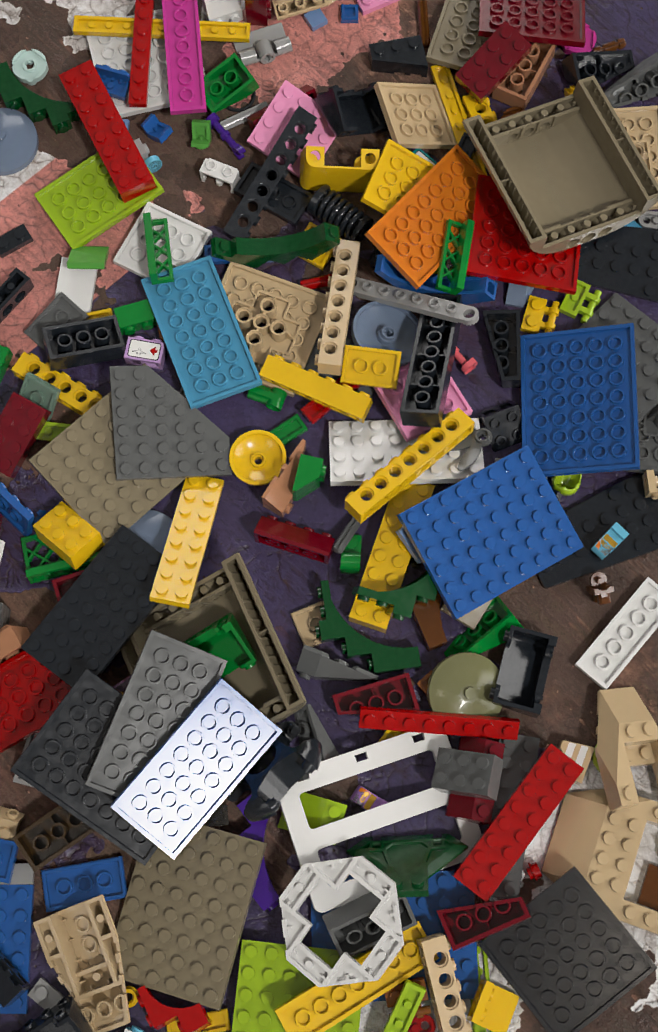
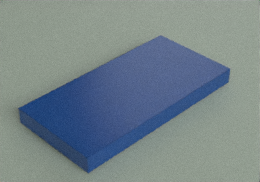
(83, 881)

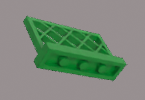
(51, 569)

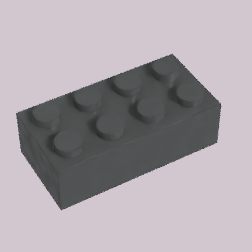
(354, 930)

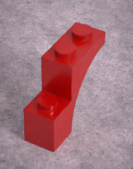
(159, 1015)

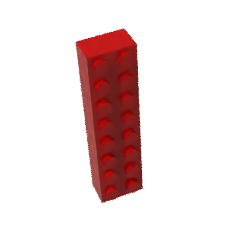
(107, 131)
(517, 822)

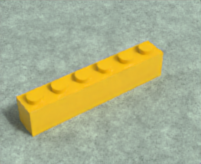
(316, 388)

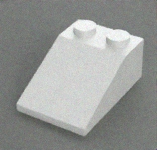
(223, 10)

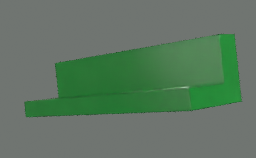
(151, 248)
(460, 262)

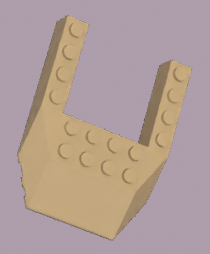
(602, 849)

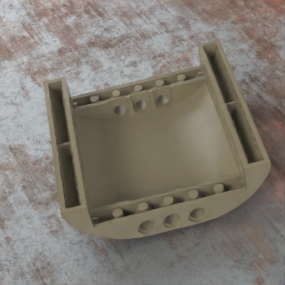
(566, 169)
(271, 681)

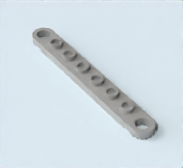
(415, 302)

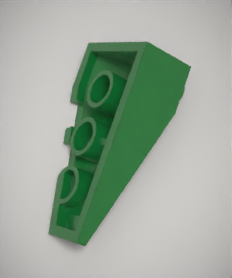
(488, 631)

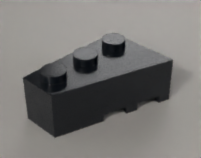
(399, 55)

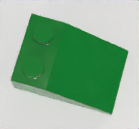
(228, 84)

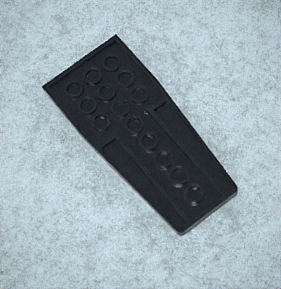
(622, 262)
(594, 517)

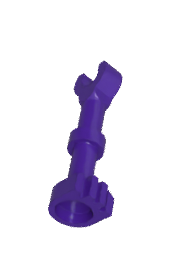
(225, 136)

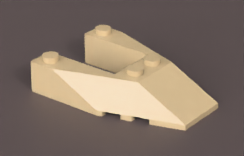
(624, 740)

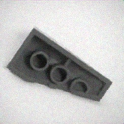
(319, 666)

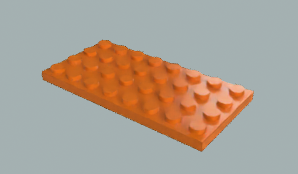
(415, 226)

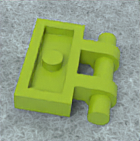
(573, 303)

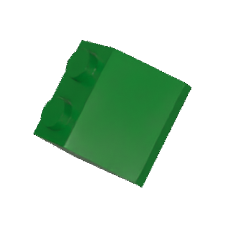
(309, 475)

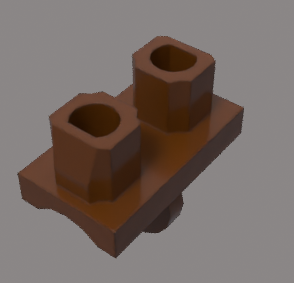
(600, 589)

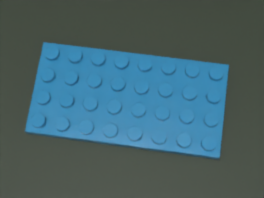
(202, 333)

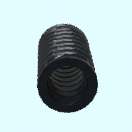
(335, 210)

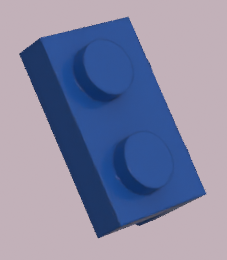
(116, 81)

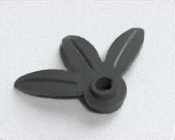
(475, 444)

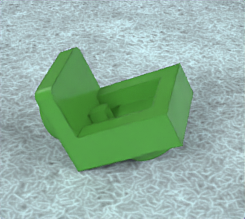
(201, 133)

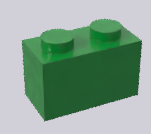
(135, 317)

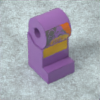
(366, 799)

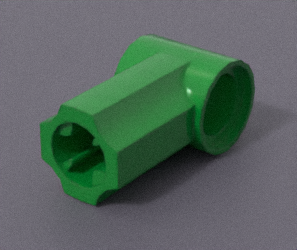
(272, 398)

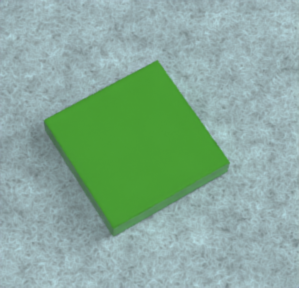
(88, 257)

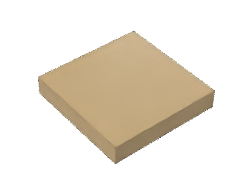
(305, 623)

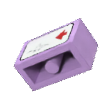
(145, 351)

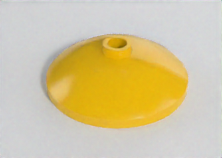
(254, 446)

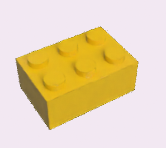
(68, 535)

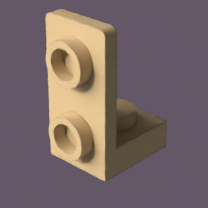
(650, 484)

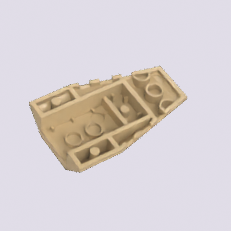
(88, 961)

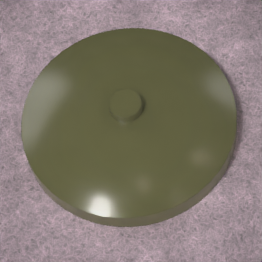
(463, 685)

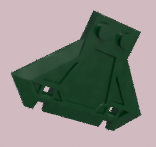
(409, 859)

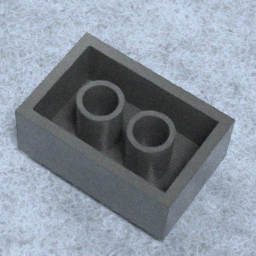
(467, 773)

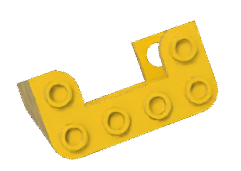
(341, 179)

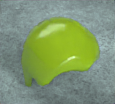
(566, 484)

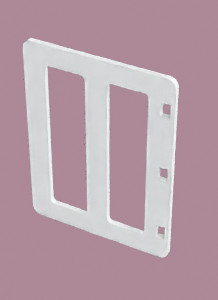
(309, 841)

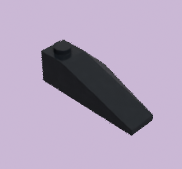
(601, 64)

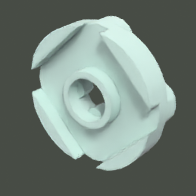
(32, 75)

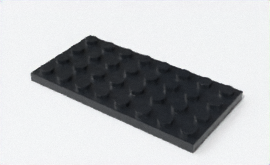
(98, 610)

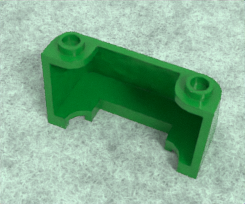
(225, 640)

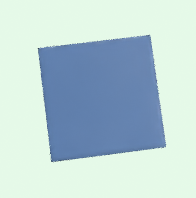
(315, 19)

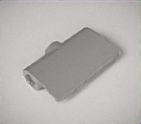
(264, 45)

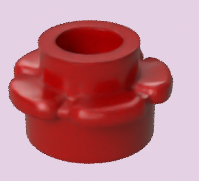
(534, 871)

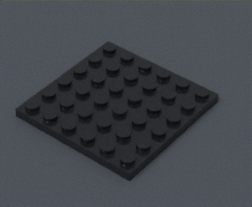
(569, 956)

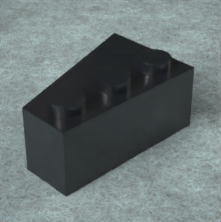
(11, 982)

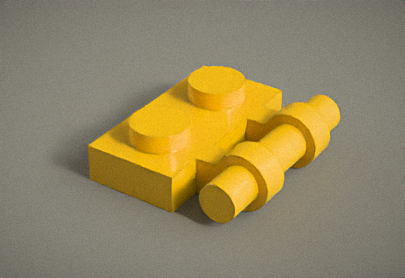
(534, 313)

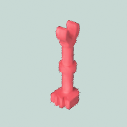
(467, 366)

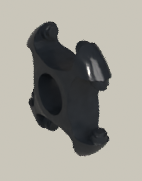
(277, 772)

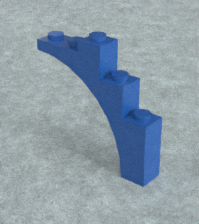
(475, 288)

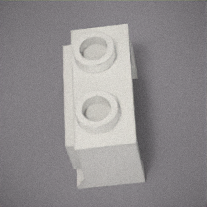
(220, 171)

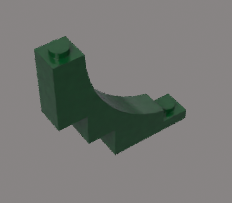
(258, 251)

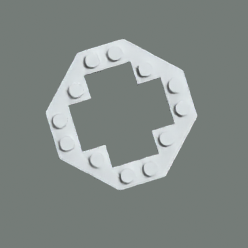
(385, 915)

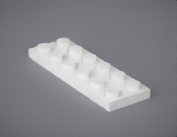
(622, 636)

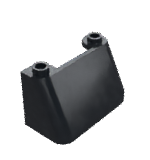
(523, 670)

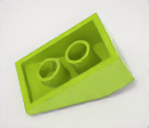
(318, 811)

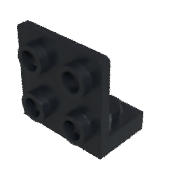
(504, 424)

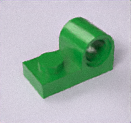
(351, 556)

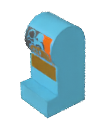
(610, 541)

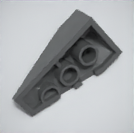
(636, 85)
(312, 728)

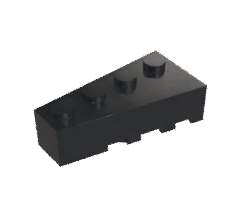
(504, 340)

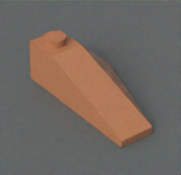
(279, 494)

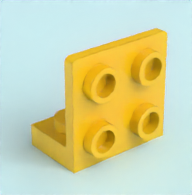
(492, 1007)

